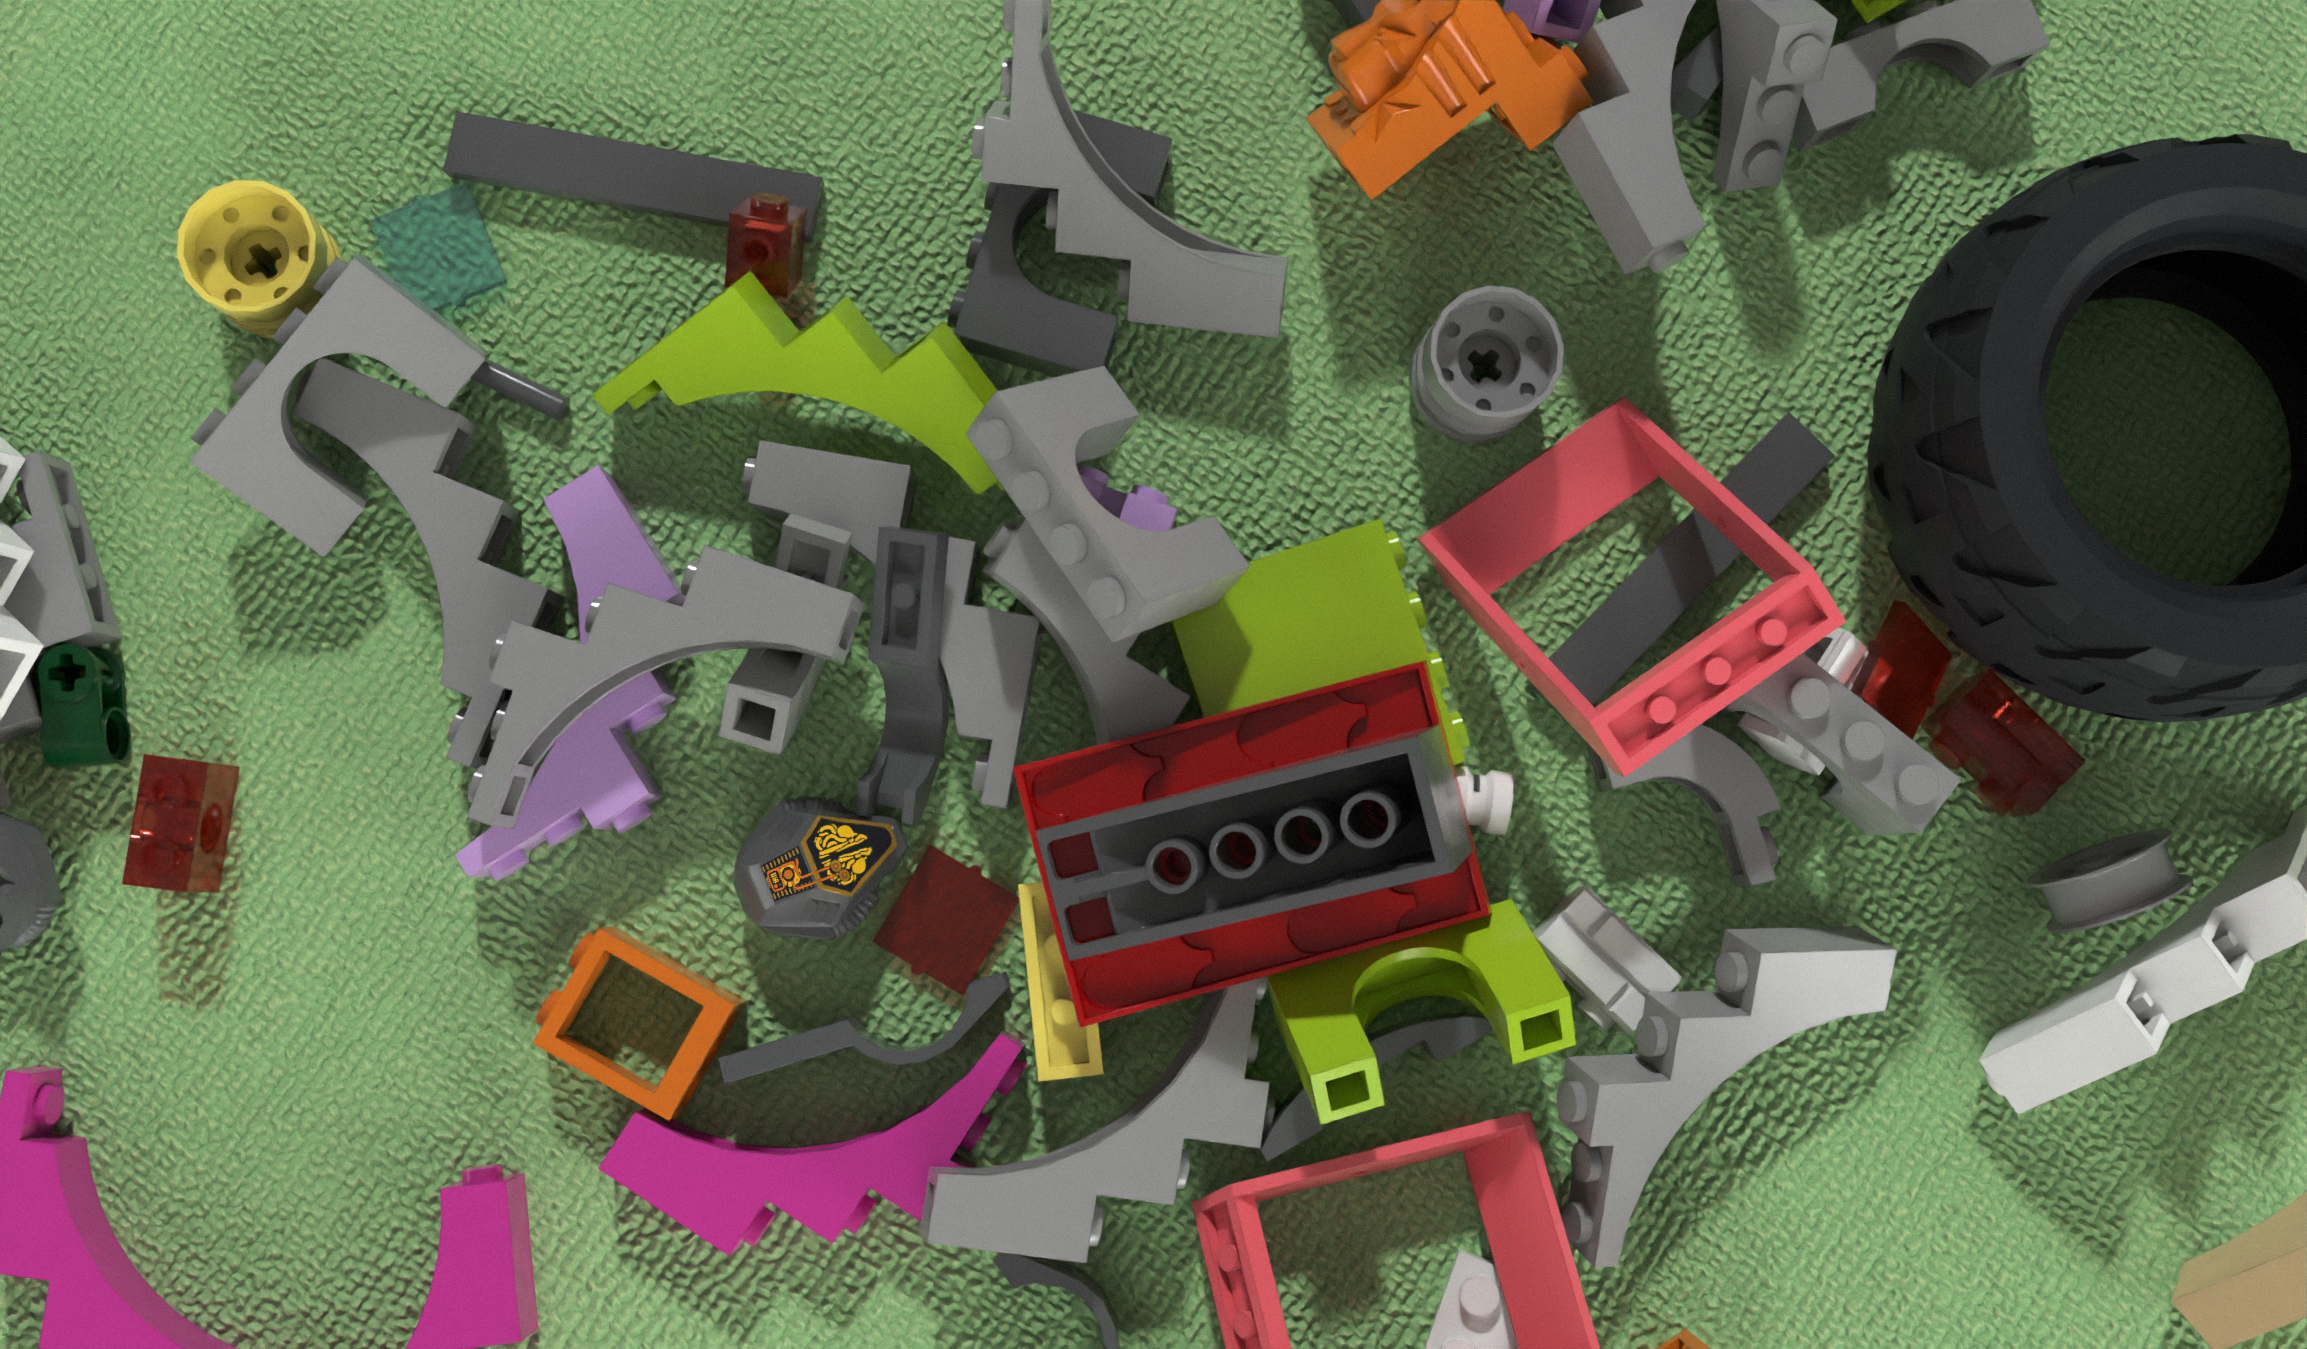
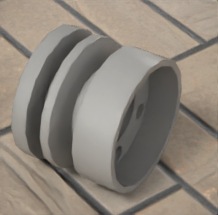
(1508, 338)

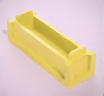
(1060, 1044)

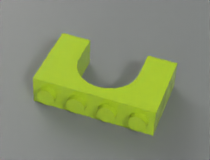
(1481, 961)

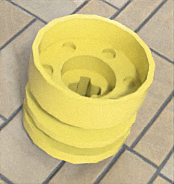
(235, 237)

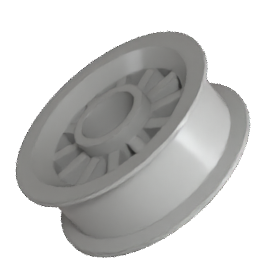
(2109, 881)

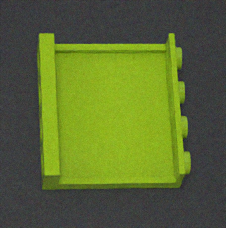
(1309, 623)

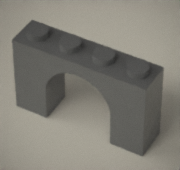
(1010, 317)

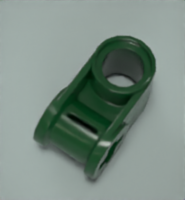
(83, 716)

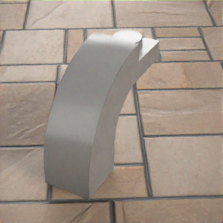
(775, 685)
(1728, 786)

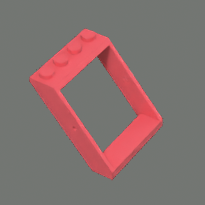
(1568, 491)
(1515, 1208)

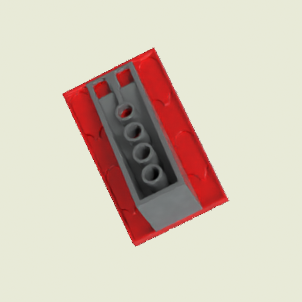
(1198, 854)

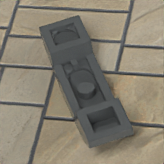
(1440, 1037)

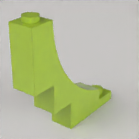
(752, 346)

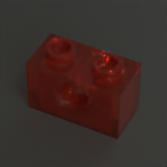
(180, 825)

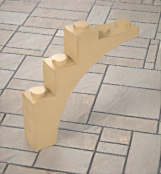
(2249, 1281)

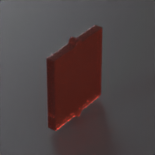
(1902, 669)
(946, 919)

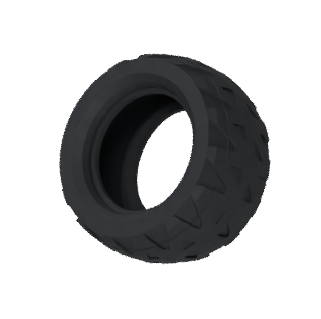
(1968, 456)

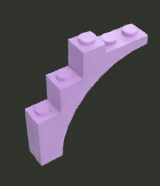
(592, 763)

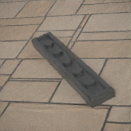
(617, 172)
(1685, 563)

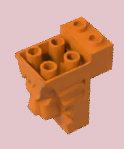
(1428, 72)

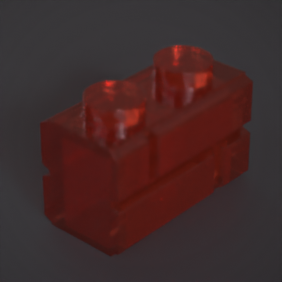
(2000, 745)

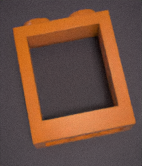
(695, 1053)

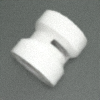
(1487, 799)

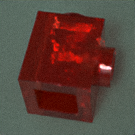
(768, 240)

